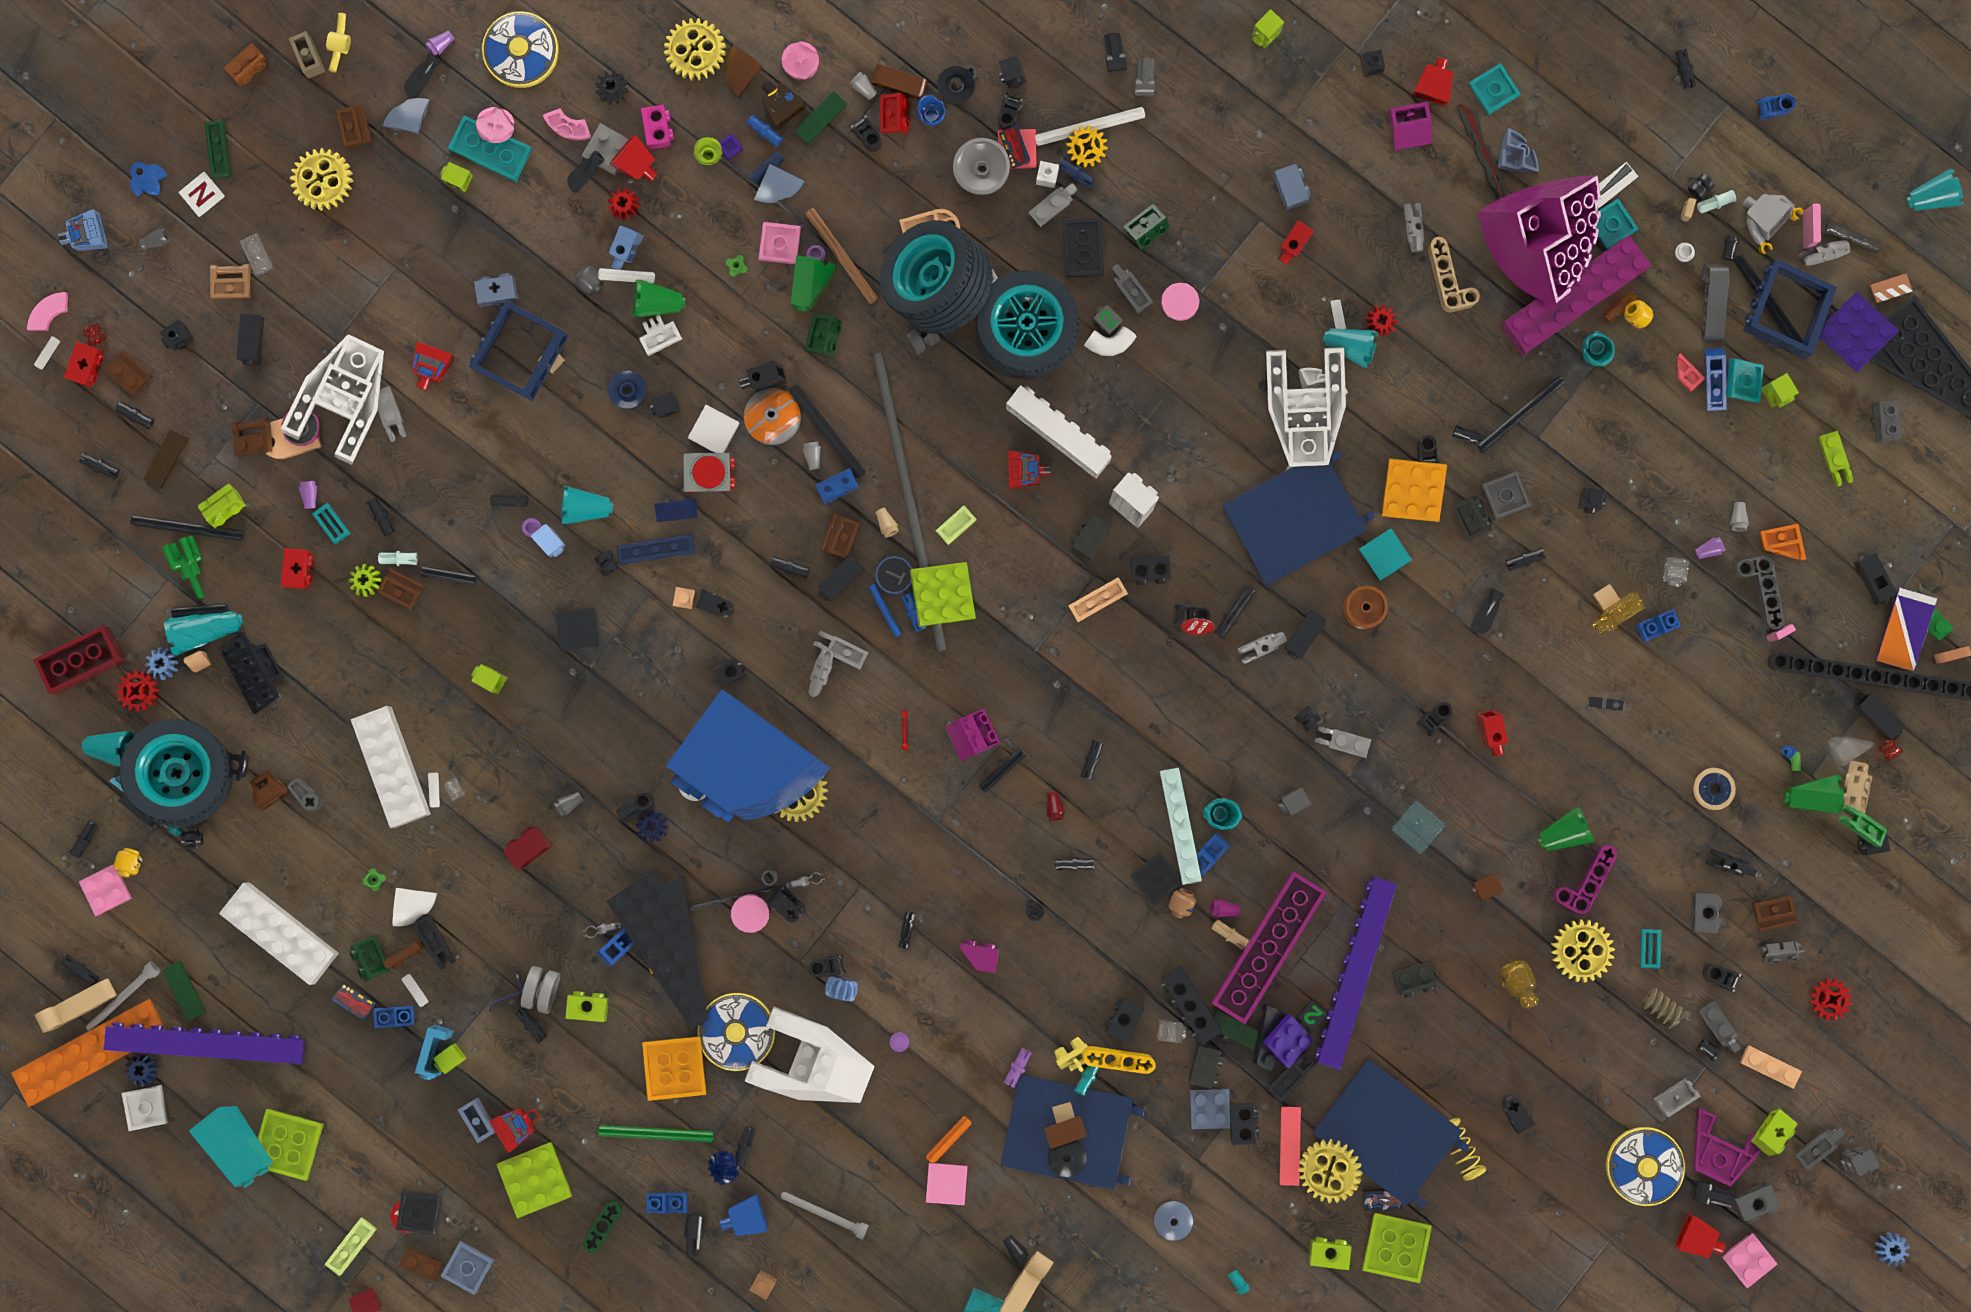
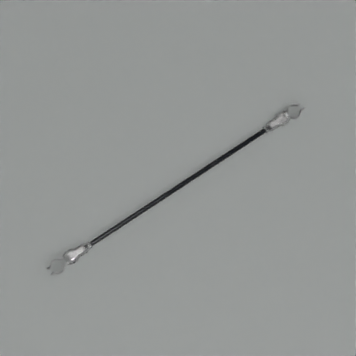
(802, 881)

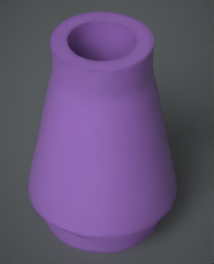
(437, 44)
(308, 493)
(1710, 548)

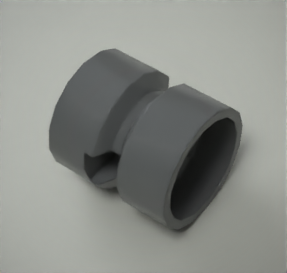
(919, 343)

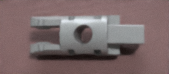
(1414, 226)
(1825, 252)
(1271, 643)
(821, 671)

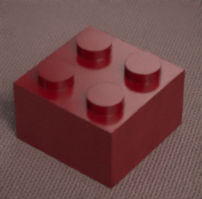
(527, 848)

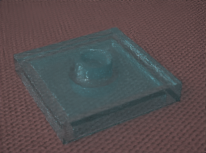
(1418, 827)

